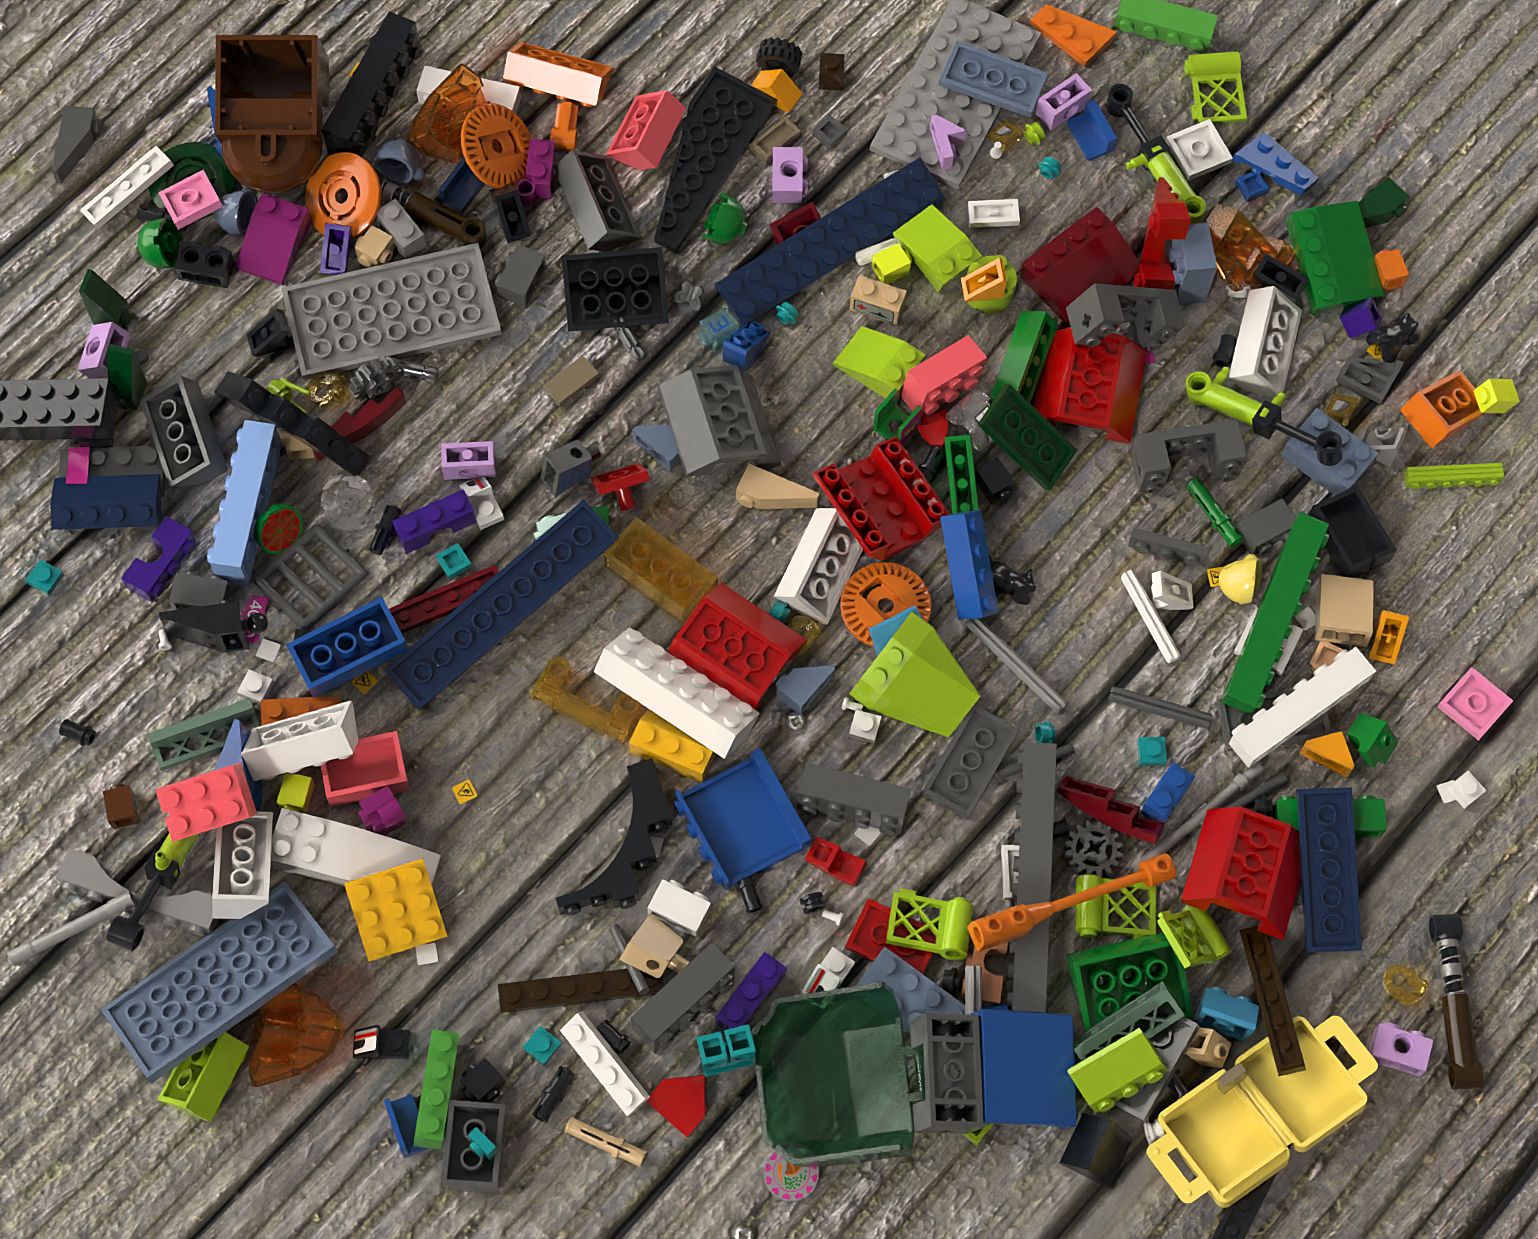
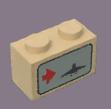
(878, 300)

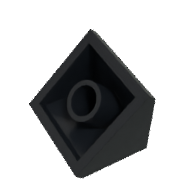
(1096, 1149)

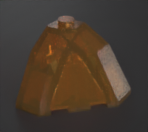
(441, 117)
(1241, 247)
(293, 1035)

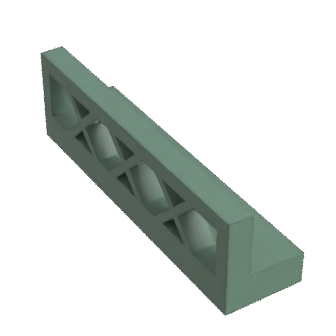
(197, 727)
(1127, 1017)

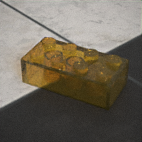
(659, 570)

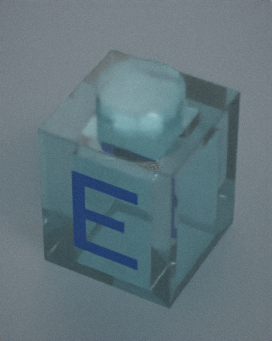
(717, 329)

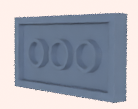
(993, 79)
(912, 990)

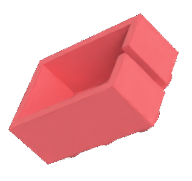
(944, 376)
(370, 768)
(206, 801)

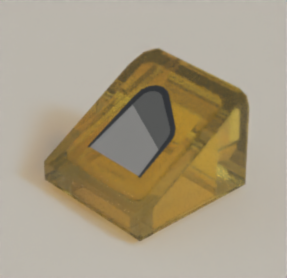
(1006, 134)
(1341, 408)

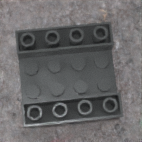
(717, 419)

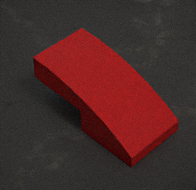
(835, 862)

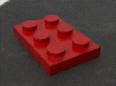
(870, 936)

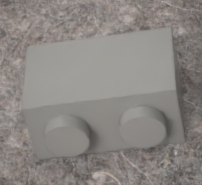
(406, 234)

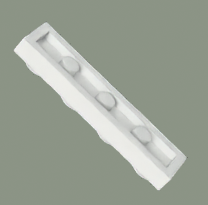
(127, 187)
(605, 1063)

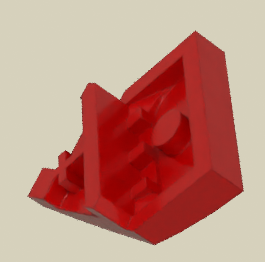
(681, 1101)

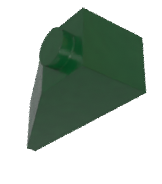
(1383, 203)
(103, 301)
(126, 375)

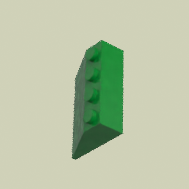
(1334, 255)
(1121, 972)

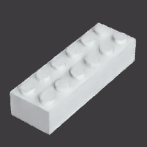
(676, 692)

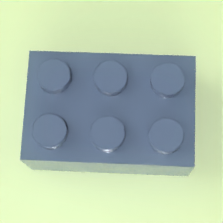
(1193, 264)
(1346, 474)

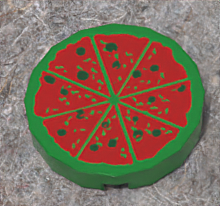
(278, 528)

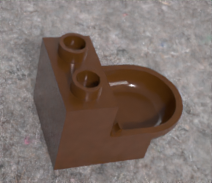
(270, 108)

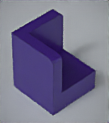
(1360, 317)

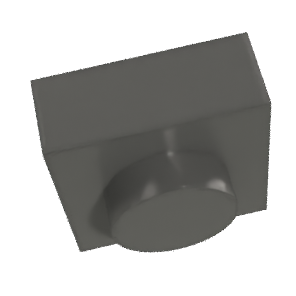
(829, 132)

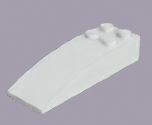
(337, 850)

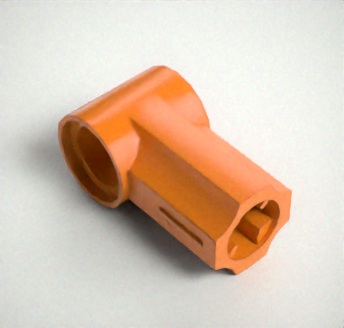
(565, 131)

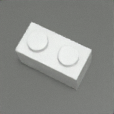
(679, 907)

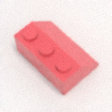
(646, 130)

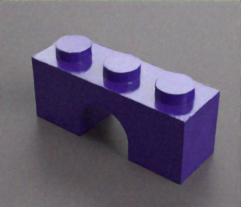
(418, 526)
(150, 578)
(750, 994)

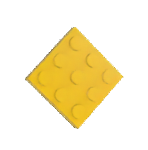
(395, 909)

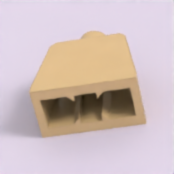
(654, 949)

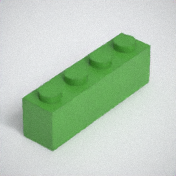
(1167, 22)
(436, 1089)

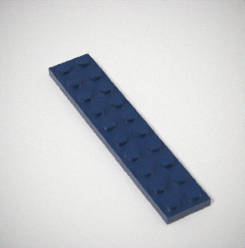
(829, 242)
(501, 605)

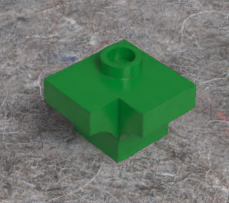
(1372, 739)

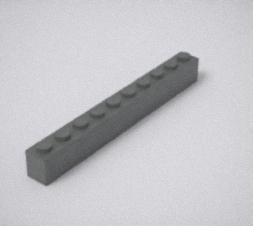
(1034, 874)

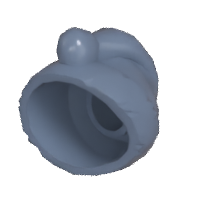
(399, 162)
(236, 211)

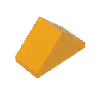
(780, 86)
(985, 283)
(1388, 636)
(1330, 752)

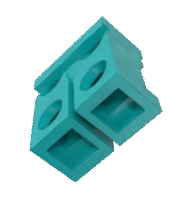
(726, 1056)

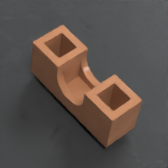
(990, 983)

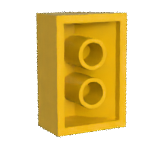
(670, 747)

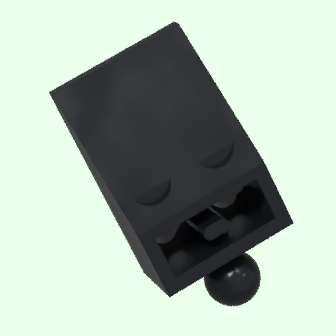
(214, 626)

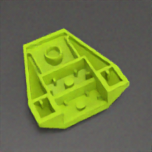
(917, 680)

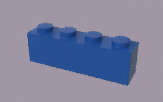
(969, 564)

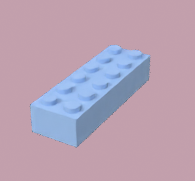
(245, 501)

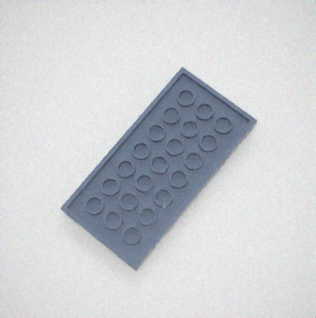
(218, 982)

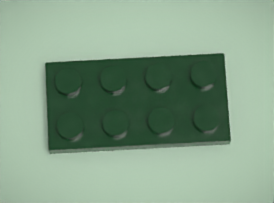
(1027, 437)

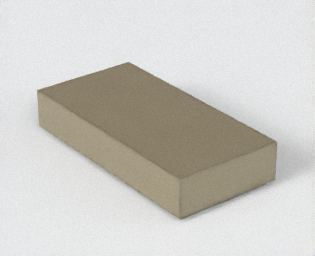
(779, 135)
(571, 381)

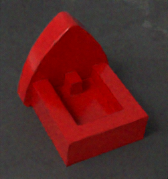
(934, 427)

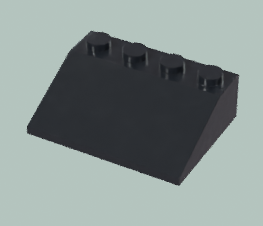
(614, 286)

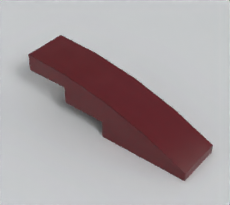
(368, 418)
(1102, 805)

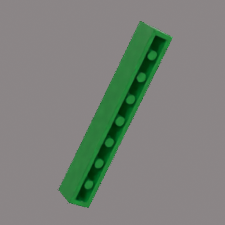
(1275, 613)

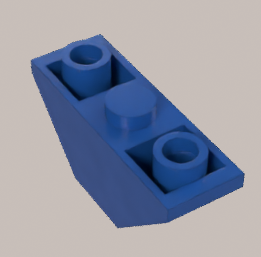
(745, 345)

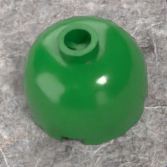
(725, 221)
(159, 243)

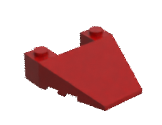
(1166, 221)

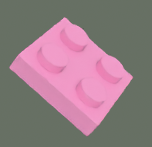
(190, 199)
(1475, 703)

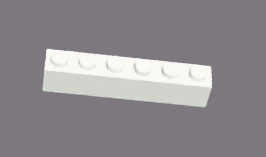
(1301, 707)

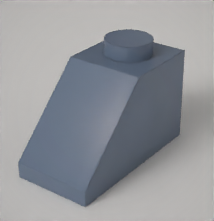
(659, 443)
(803, 686)

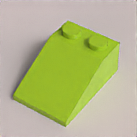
(937, 247)
(878, 360)

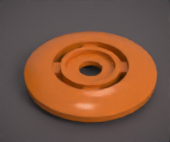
(477, 133)
(339, 173)
(897, 584)

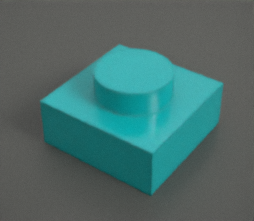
(453, 561)
(44, 577)
(1151, 751)
(542, 1045)
(481, 1144)

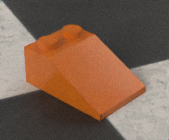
(1443, 409)

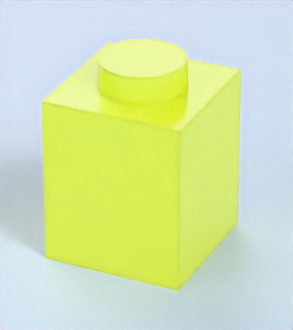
(891, 264)
(1496, 396)
(295, 792)

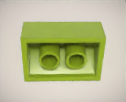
(1118, 1071)
(204, 1078)

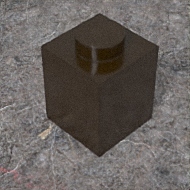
(831, 71)

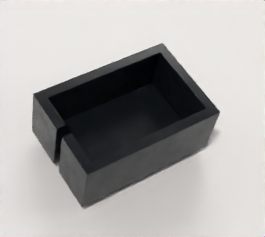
(1354, 532)

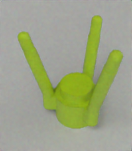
(283, 389)

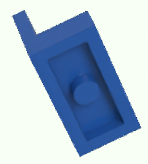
(1092, 132)
(403, 1117)

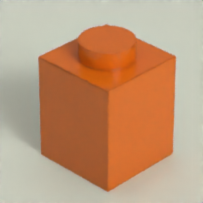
(1391, 269)

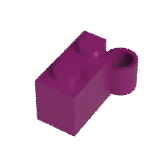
(539, 172)
(381, 812)

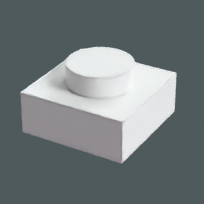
(255, 687)
(865, 726)
(1466, 789)

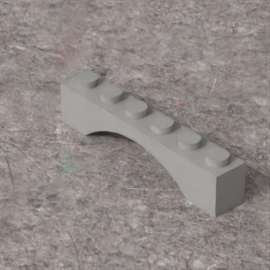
(85, 874)

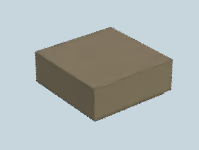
(1231, 1078)

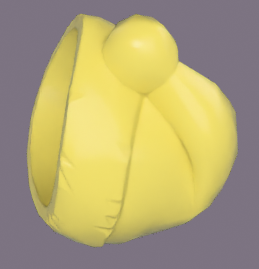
(1241, 579)

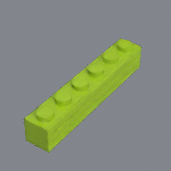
(1453, 475)

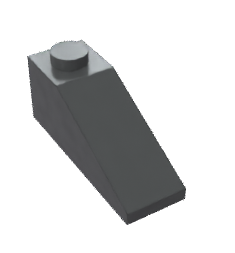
(74, 139)

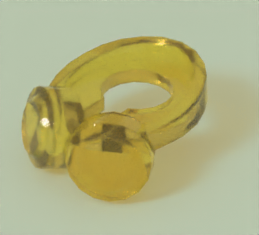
(337, 393)
(813, 630)
(1418, 985)

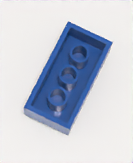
(347, 647)

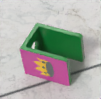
(889, 412)

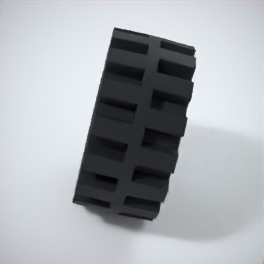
(779, 54)

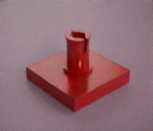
(620, 482)

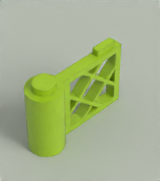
(1211, 69)
(1092, 915)
(952, 930)
(1200, 931)

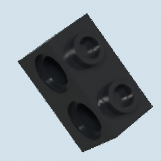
(203, 270)

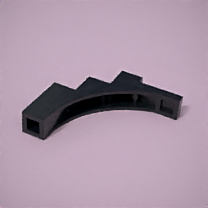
(306, 428)
(637, 851)

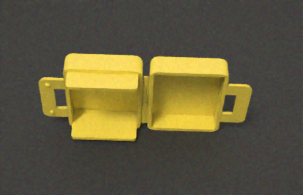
(1244, 1135)

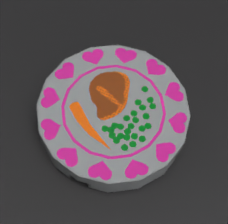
(788, 1181)

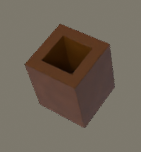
(121, 806)

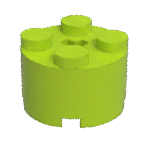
(995, 305)

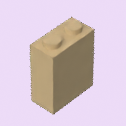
(1344, 610)

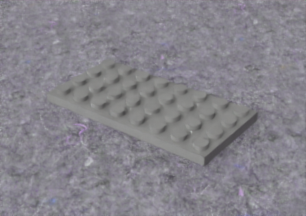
(906, 129)
(391, 311)

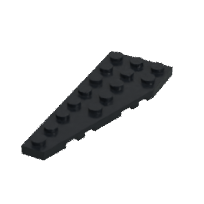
(713, 139)

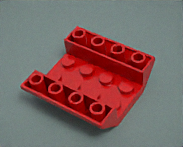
(1092, 384)
(884, 500)
(736, 644)
(1246, 866)

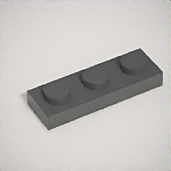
(1168, 547)

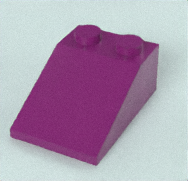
(273, 238)

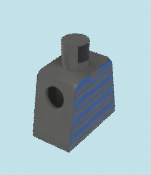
(568, 466)

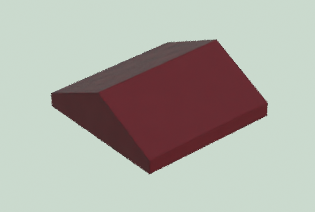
(794, 222)

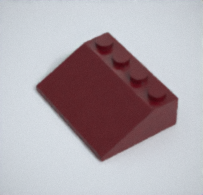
(1078, 258)

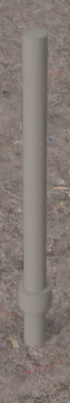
(1238, 784)

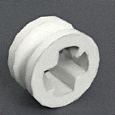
(1153, 1131)

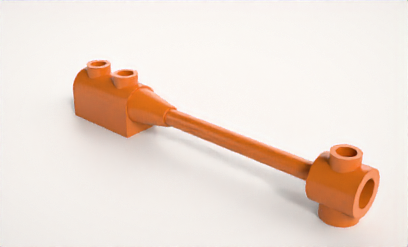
(1021, 918)

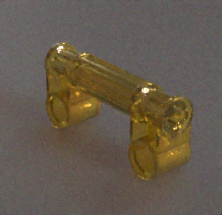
(551, 691)

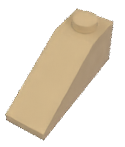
(769, 491)

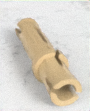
(636, 1155)

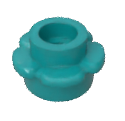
(1050, 167)
(787, 313)
(779, 611)
(1045, 733)

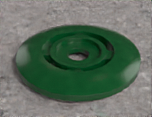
(192, 159)

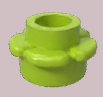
(1034, 133)

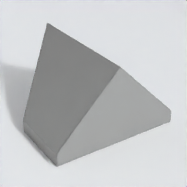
(1385, 442)

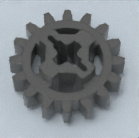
(374, 378)
(1088, 841)

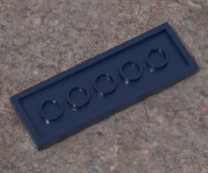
(1328, 870)

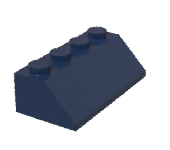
(106, 502)

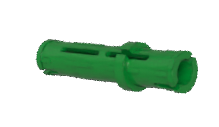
(1220, 520)

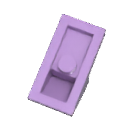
(945, 137)

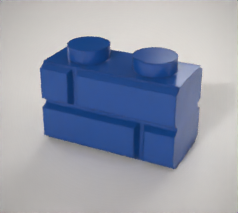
(1167, 794)

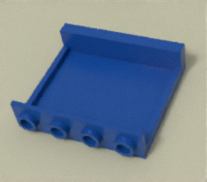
(742, 821)
(1027, 1068)

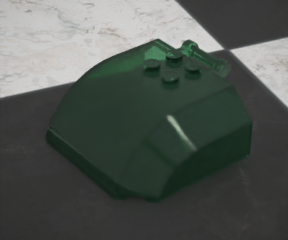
(836, 1077)

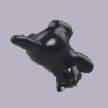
(1394, 336)
(1012, 582)

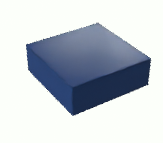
(1252, 186)

